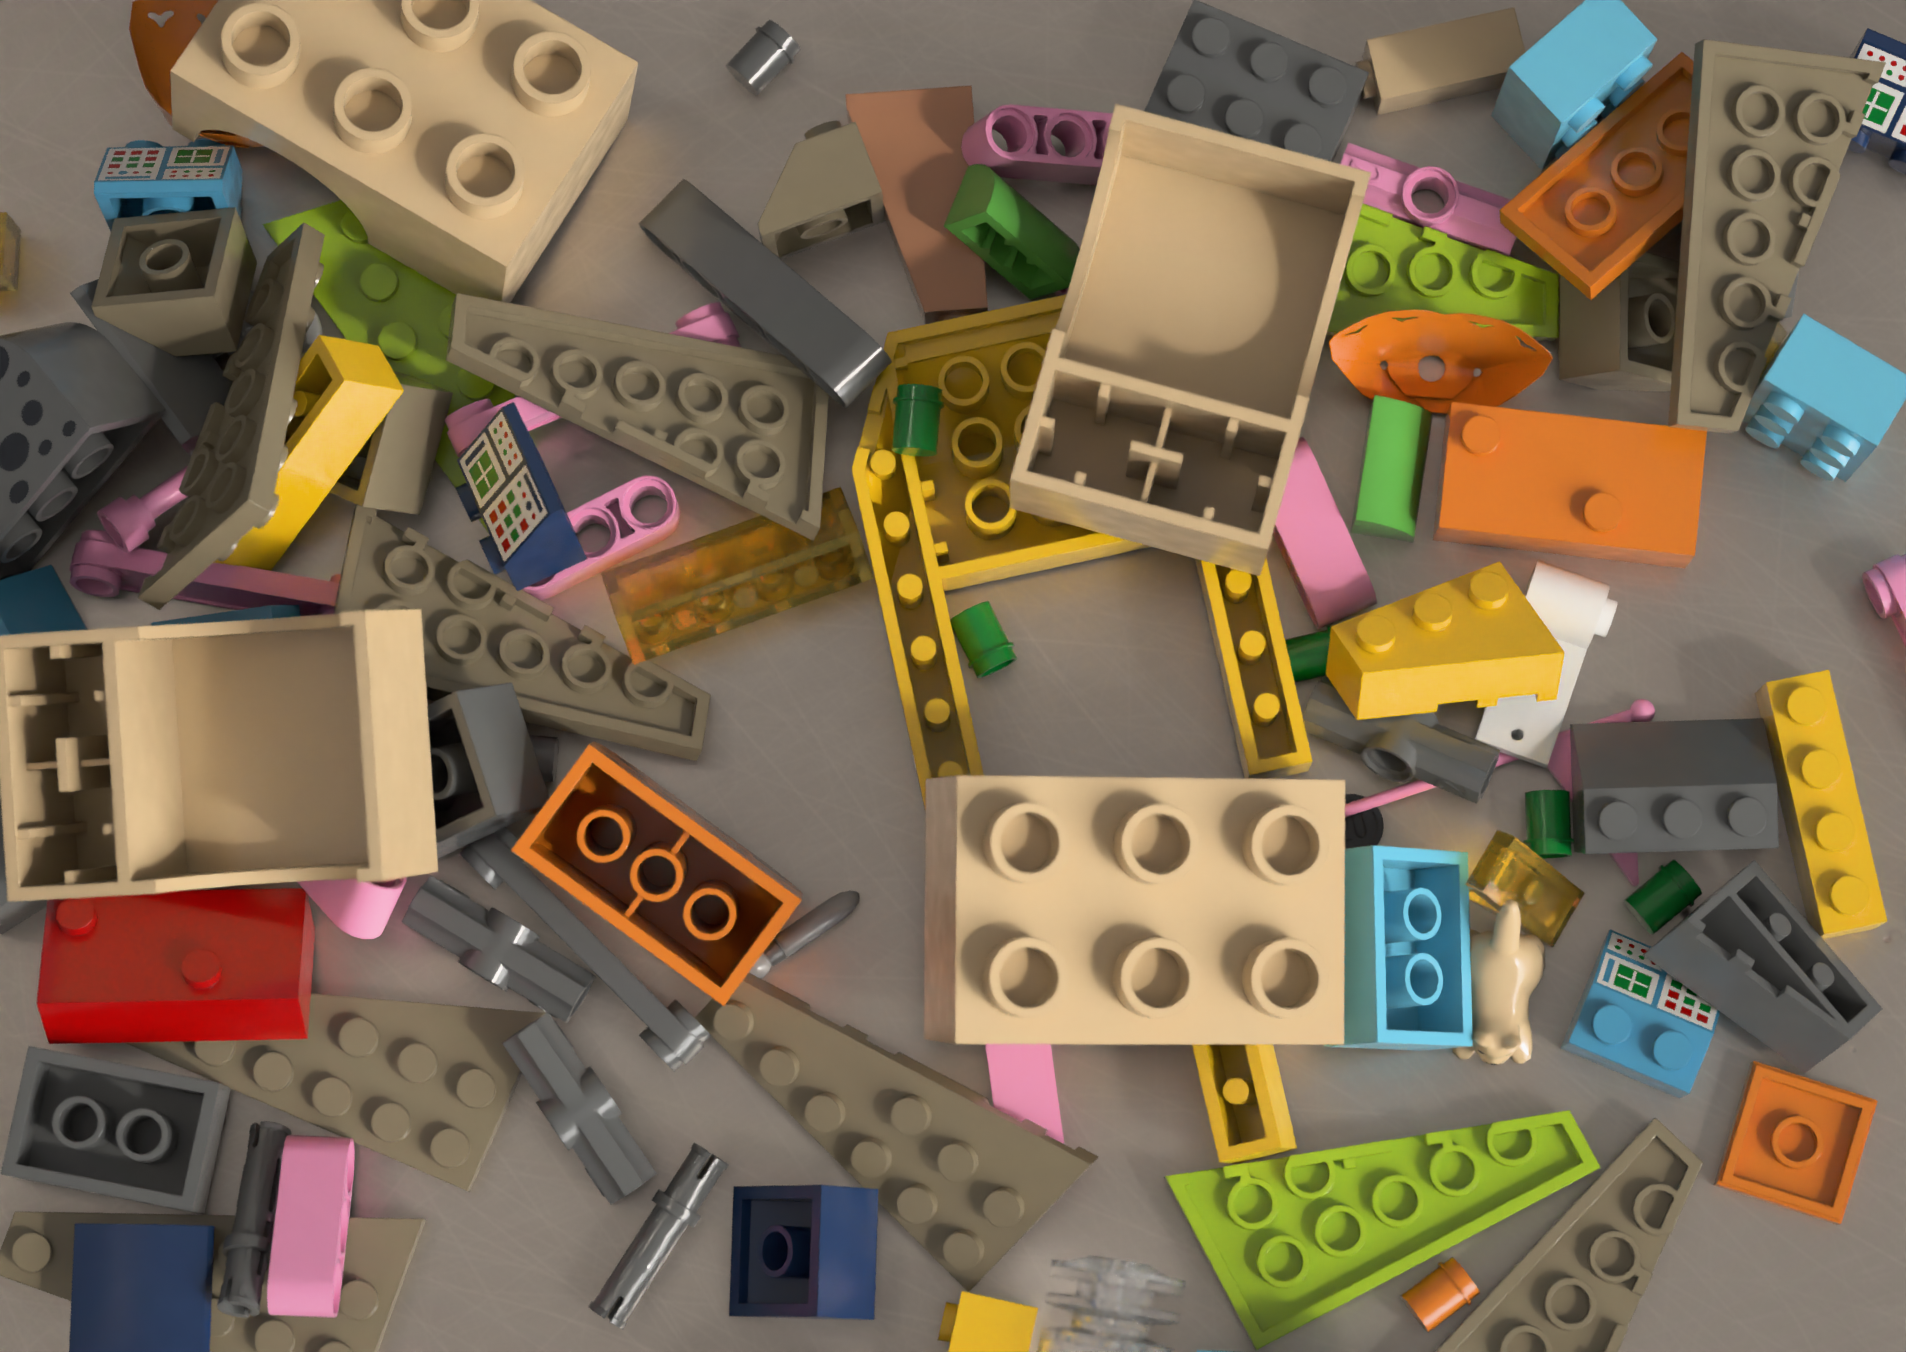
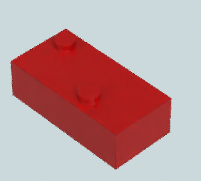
(177, 967)

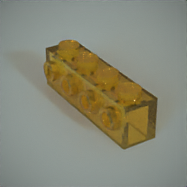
(733, 579)

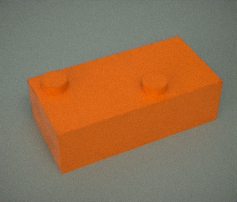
(1569, 485)

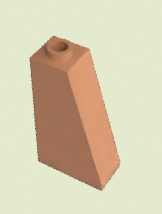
(920, 166)

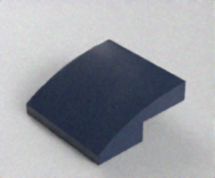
(141, 1288)

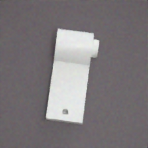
(1573, 612)

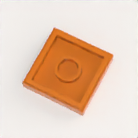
(1795, 1142)

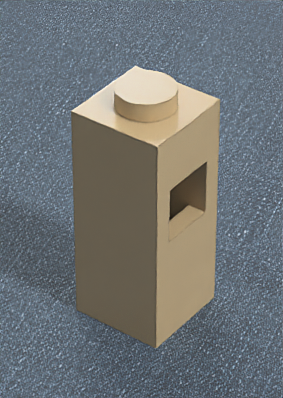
(1441, 61)

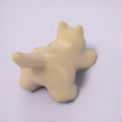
(1503, 977)

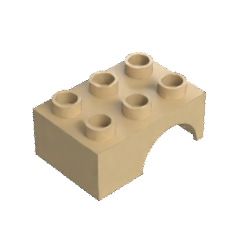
(431, 119)
(1188, 340)
(215, 755)
(1134, 910)

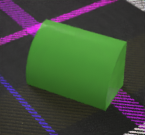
(1011, 234)
(1392, 470)

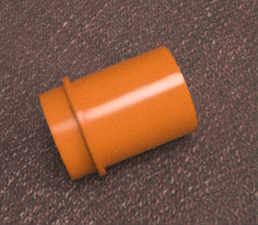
(1440, 1294)

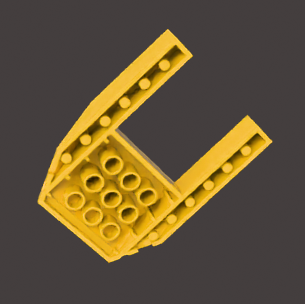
(951, 526)

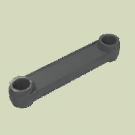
(669, 1030)

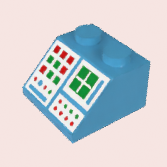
(167, 179)
(1641, 1020)

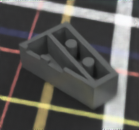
(1767, 970)

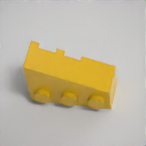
(1445, 646)

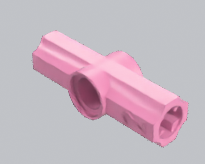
(1468, 213)

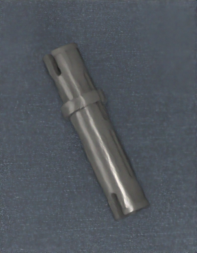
(252, 1232)
(658, 1235)

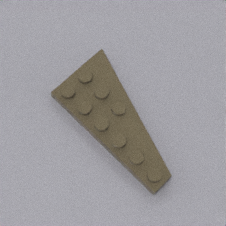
(1595, 1260)

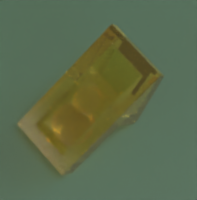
(1517, 873)

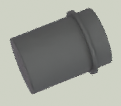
(763, 57)

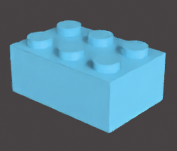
(1573, 78)
(1825, 400)
(1406, 949)

